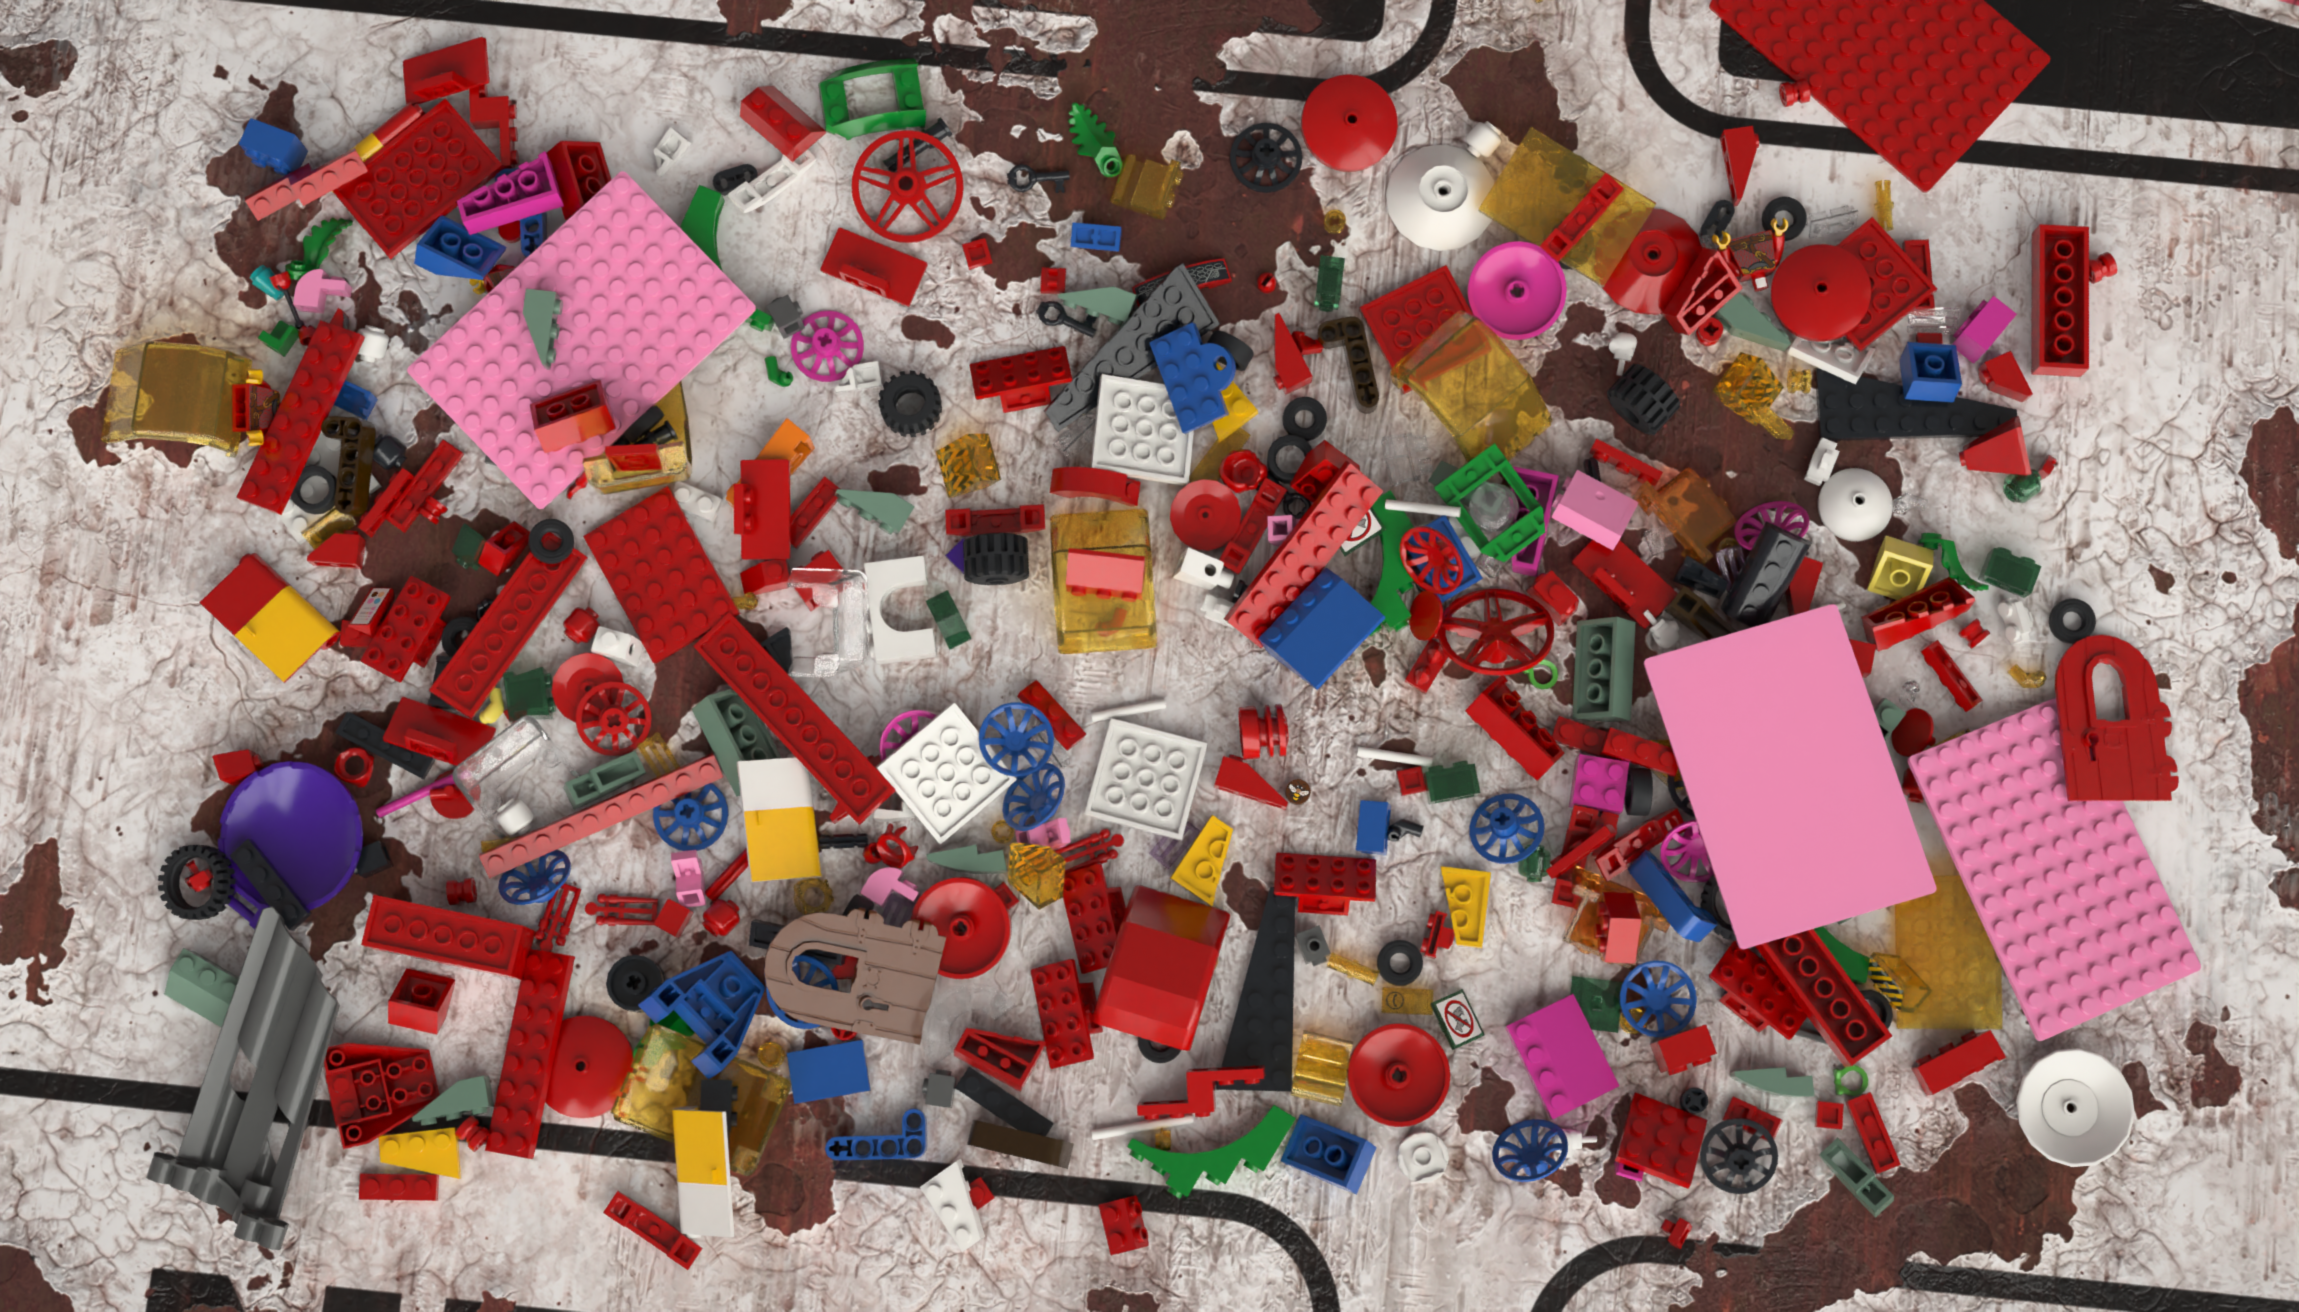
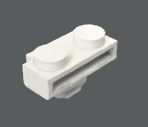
(1822, 462)
(1216, 609)
(2016, 620)

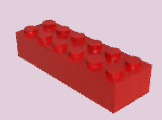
(2060, 300)
(1826, 995)

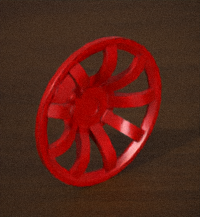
(1438, 556)
(613, 718)

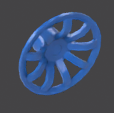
(1016, 739)
(1040, 801)
(690, 814)
(1505, 825)
(538, 884)
(815, 963)
(1658, 998)
(1531, 1156)

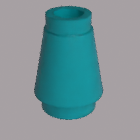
(261, 280)

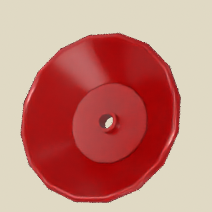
(1648, 283)

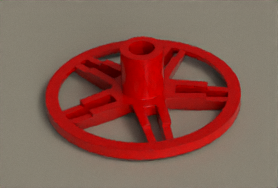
(907, 186)
(1495, 634)

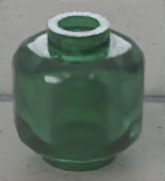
(2022, 487)
(1535, 865)

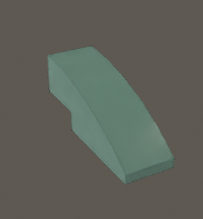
(604, 780)
(970, 861)
(1775, 1082)
(1857, 1177)

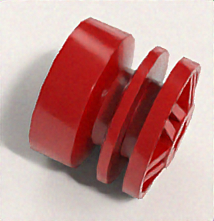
(1262, 731)

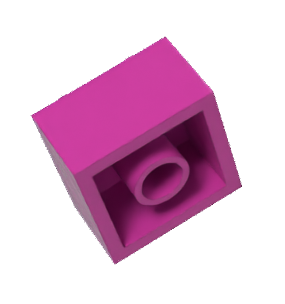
(1982, 328)
(1599, 783)

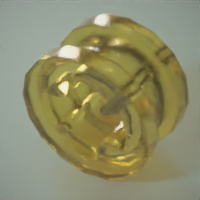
(1334, 229)
(1724, 542)
(1003, 840)

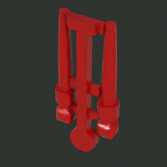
(1116, 840)
(592, 908)
(547, 945)

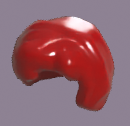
(1242, 470)

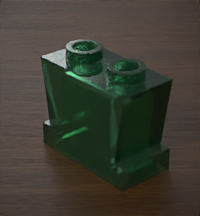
(1329, 283)
(529, 694)

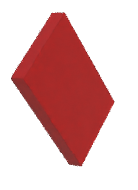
(634, 457)

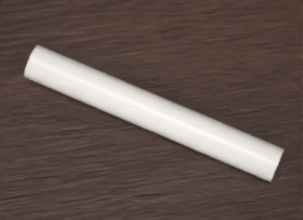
(1423, 508)
(1128, 710)
(1394, 756)

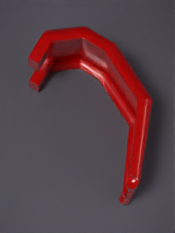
(1161, 967)

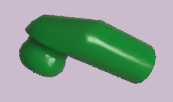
(775, 374)

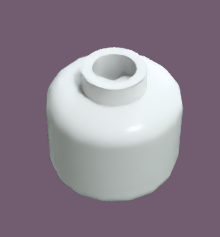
(1483, 139)
(374, 344)
(515, 817)

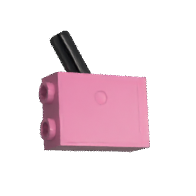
(1593, 506)

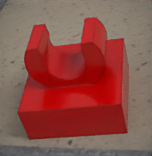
(1053, 280)
(1678, 1231)

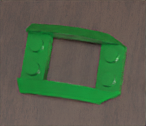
(907, 92)
(1471, 476)

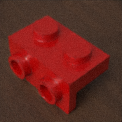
(1124, 1225)

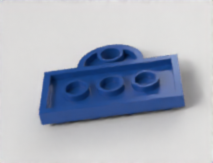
(1193, 377)

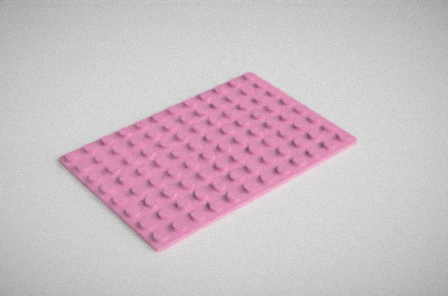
(633, 314)
(1789, 776)
(2052, 877)

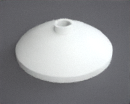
(1846, 517)

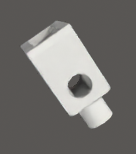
(1192, 569)
(616, 646)

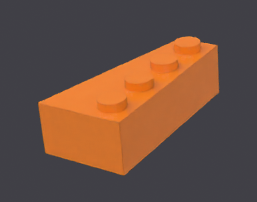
(787, 443)

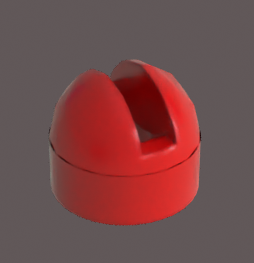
(1270, 286)
(305, 334)
(867, 853)

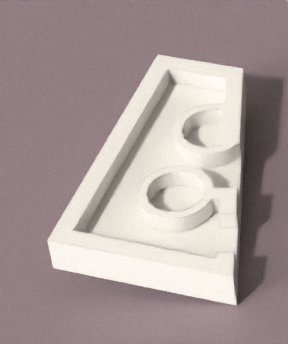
(1836, 359)
(952, 1202)

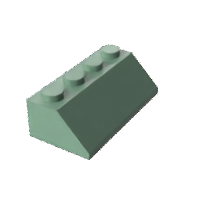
(1604, 670)
(733, 733)
(201, 986)

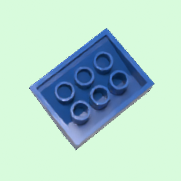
(1321, 628)

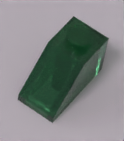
(468, 547)
(948, 619)

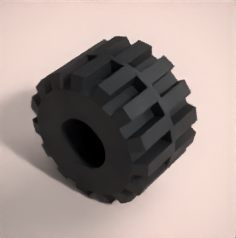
(1643, 399)
(996, 559)

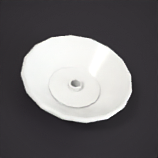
(1433, 218)
(2100, 1102)

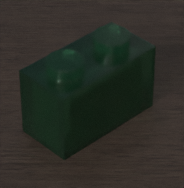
(2010, 572)
(1451, 783)

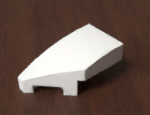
(669, 150)
(861, 377)
(884, 815)

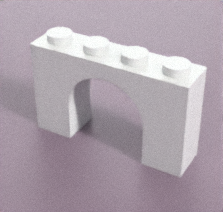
(890, 644)

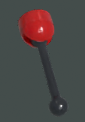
(282, 282)

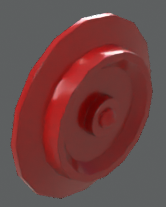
(1205, 515)
(577, 677)

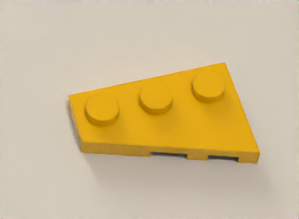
(1239, 410)
(1203, 861)
(1467, 901)
(424, 1151)

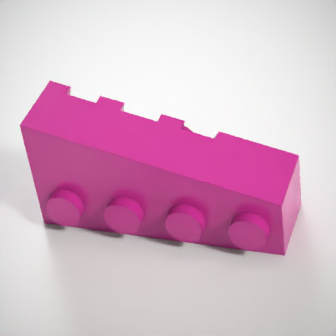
(512, 197)
(1544, 489)

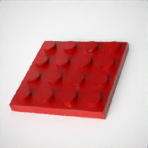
(1894, 279)
(1412, 314)

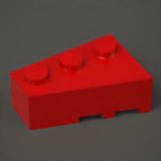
(1702, 292)
(999, 1055)
(1957, 1061)

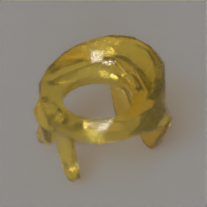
(799, 891)

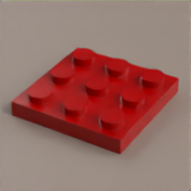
(1661, 1140)

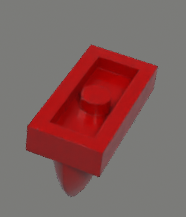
(1427, 666)

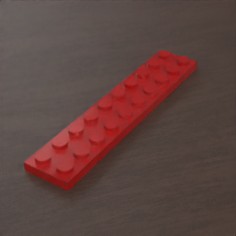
(794, 718)

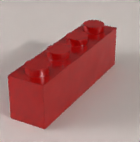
(1916, 613)
(1515, 728)

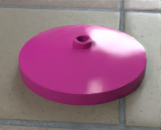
(1521, 267)

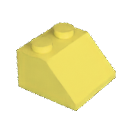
(1900, 568)

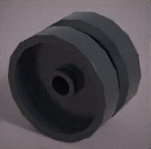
(623, 977)

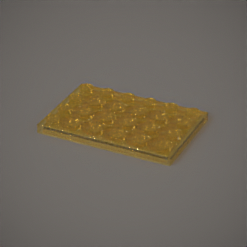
(1545, 186)
(1953, 956)

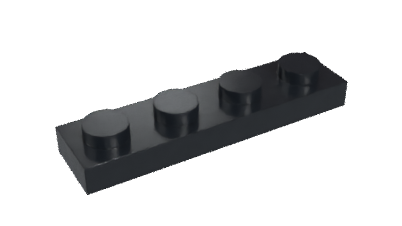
(371, 738)
(270, 884)
(763, 933)
(1002, 1103)

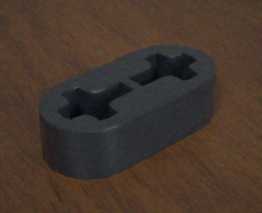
(733, 174)
(1712, 218)

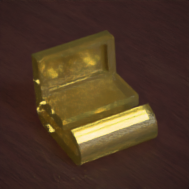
(1147, 186)
(1321, 1068)

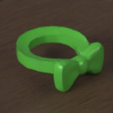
(1530, 673)
(1839, 1089)

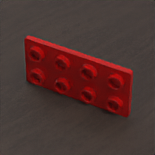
(446, 71)
(874, 267)
(1021, 378)
(763, 509)
(1625, 580)
(408, 631)
(436, 732)
(1325, 882)
(1093, 915)
(1756, 992)
(1065, 1013)

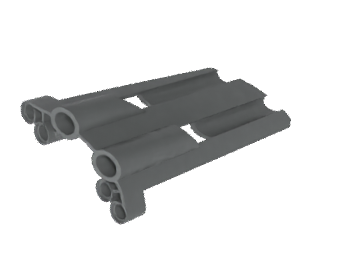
(284, 1028)

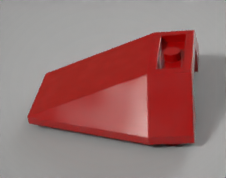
(376, 1088)

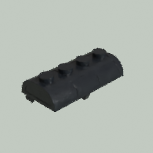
(1765, 575)

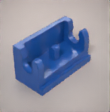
(1096, 237)
(355, 400)
(1373, 827)

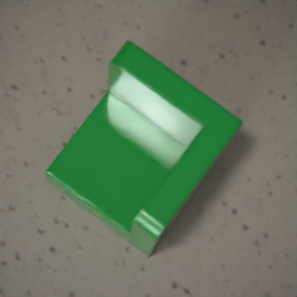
(281, 338)

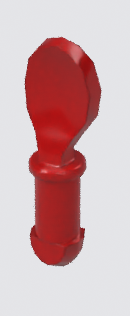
(580, 482)

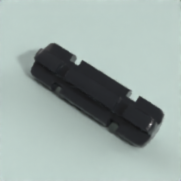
(843, 841)

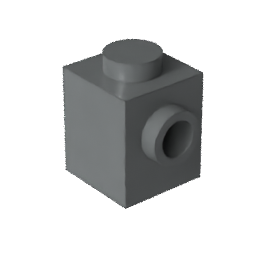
(786, 315)
(1313, 946)
(939, 1089)

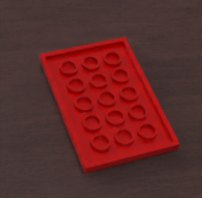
(418, 178)
(661, 574)

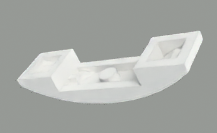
(771, 182)

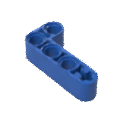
(527, 237)
(1670, 899)
(876, 1142)

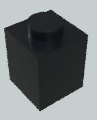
(373, 860)

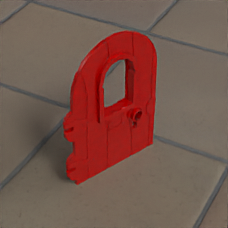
(2126, 753)

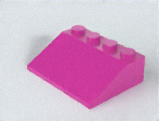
(1562, 1056)

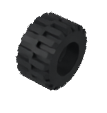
(910, 384)

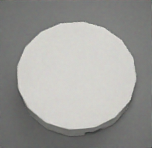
(1422, 1157)

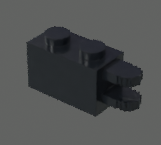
(719, 1096)

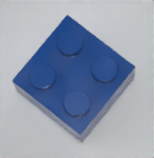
(272, 147)
(1930, 372)

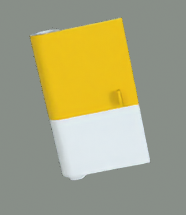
(778, 819)
(703, 1172)

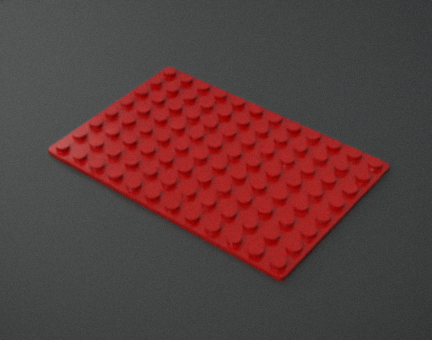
(1897, 73)

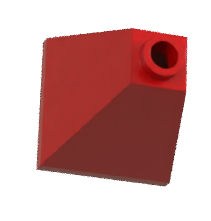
(1998, 450)

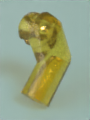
(746, 602)
(2027, 680)

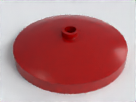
(1336, 140)
(1815, 313)
(987, 922)
(606, 1060)
(1422, 1071)

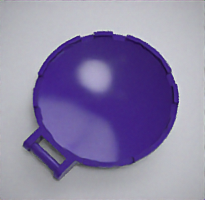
(303, 827)

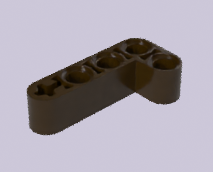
(1354, 365)
(351, 496)
(1020, 1144)

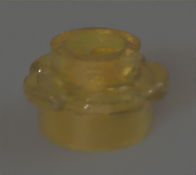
(1163, 1140)

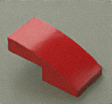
(1742, 1109)

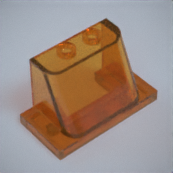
(1689, 512)
(1584, 916)

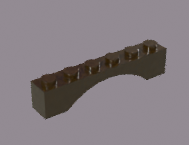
(1698, 615)

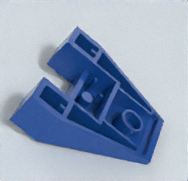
(715, 1003)

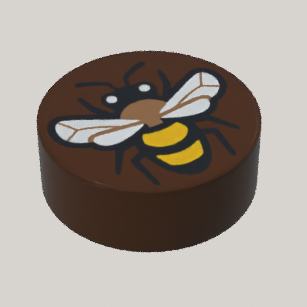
(1297, 792)

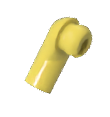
(494, 709)

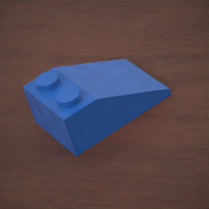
(453, 252)
(1329, 1154)

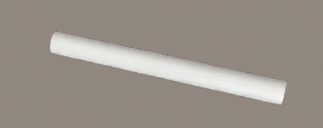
(1141, 1126)

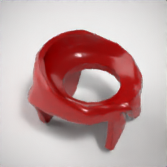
(360, 779)
(899, 855)

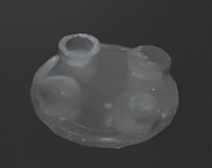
(1493, 507)

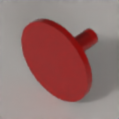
(1426, 616)
(1913, 733)
(450, 800)

